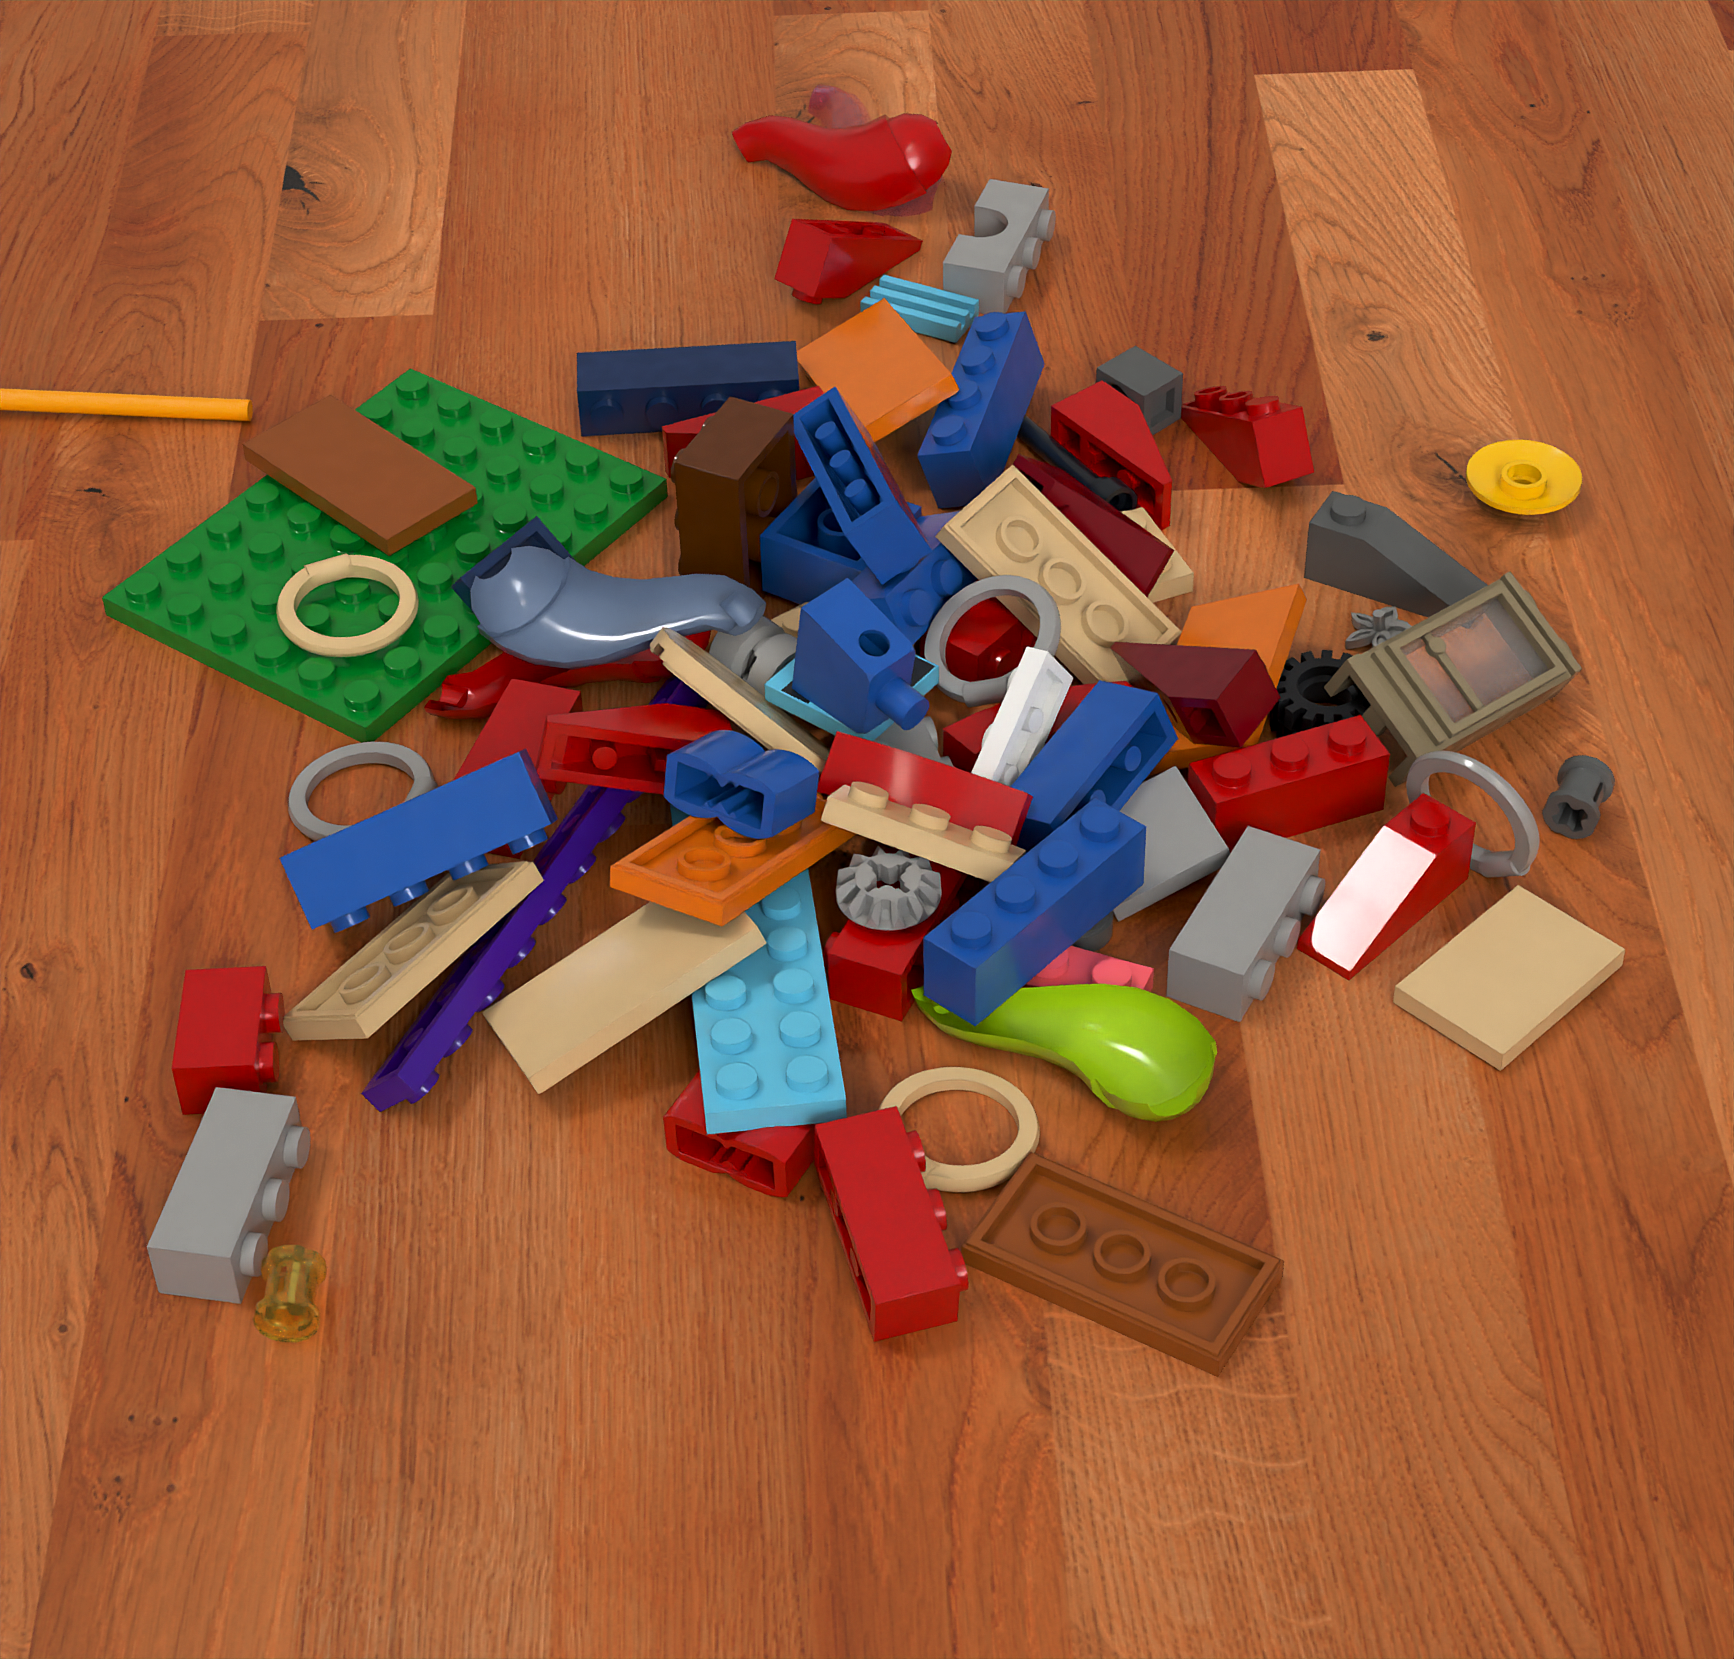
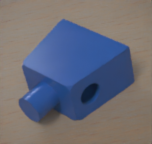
(855, 662)

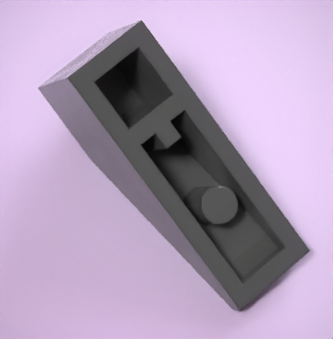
(1382, 558)

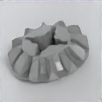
(887, 906)

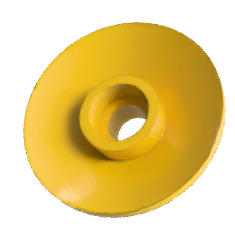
(1523, 477)

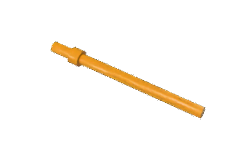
(126, 404)

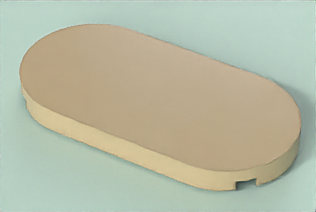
(736, 698)

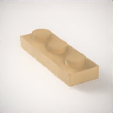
(921, 831)

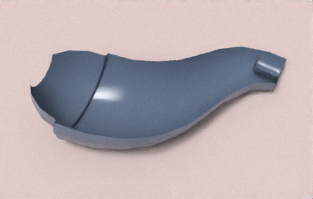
(579, 618)

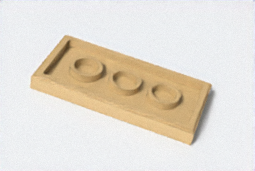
(1024, 535)
(410, 953)
(614, 988)

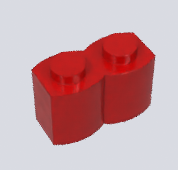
(759, 1158)

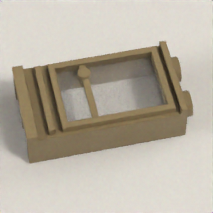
(1460, 672)

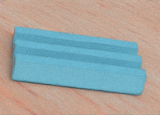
(926, 308)

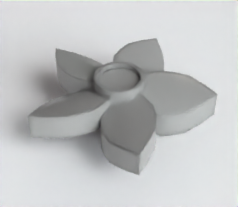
(1375, 629)

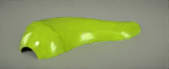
(1120, 1040)

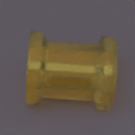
(290, 1294)

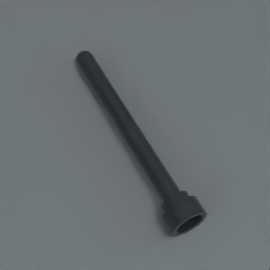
(1108, 488)

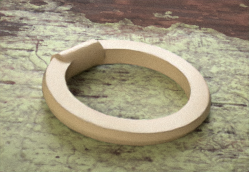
(336, 569)
(977, 1176)

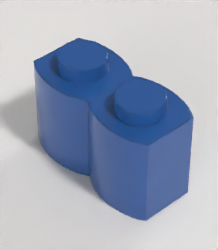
(741, 784)

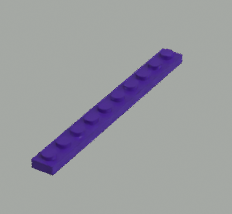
(476, 977)

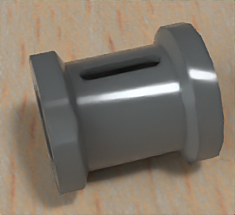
(1582, 788)

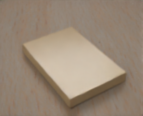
(1509, 977)

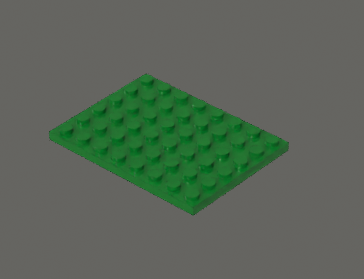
(223, 579)

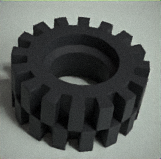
(1303, 686)

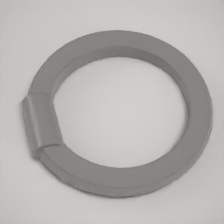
(994, 689)
(346, 756)
(1522, 821)

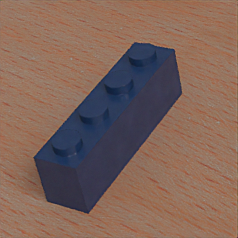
(670, 385)

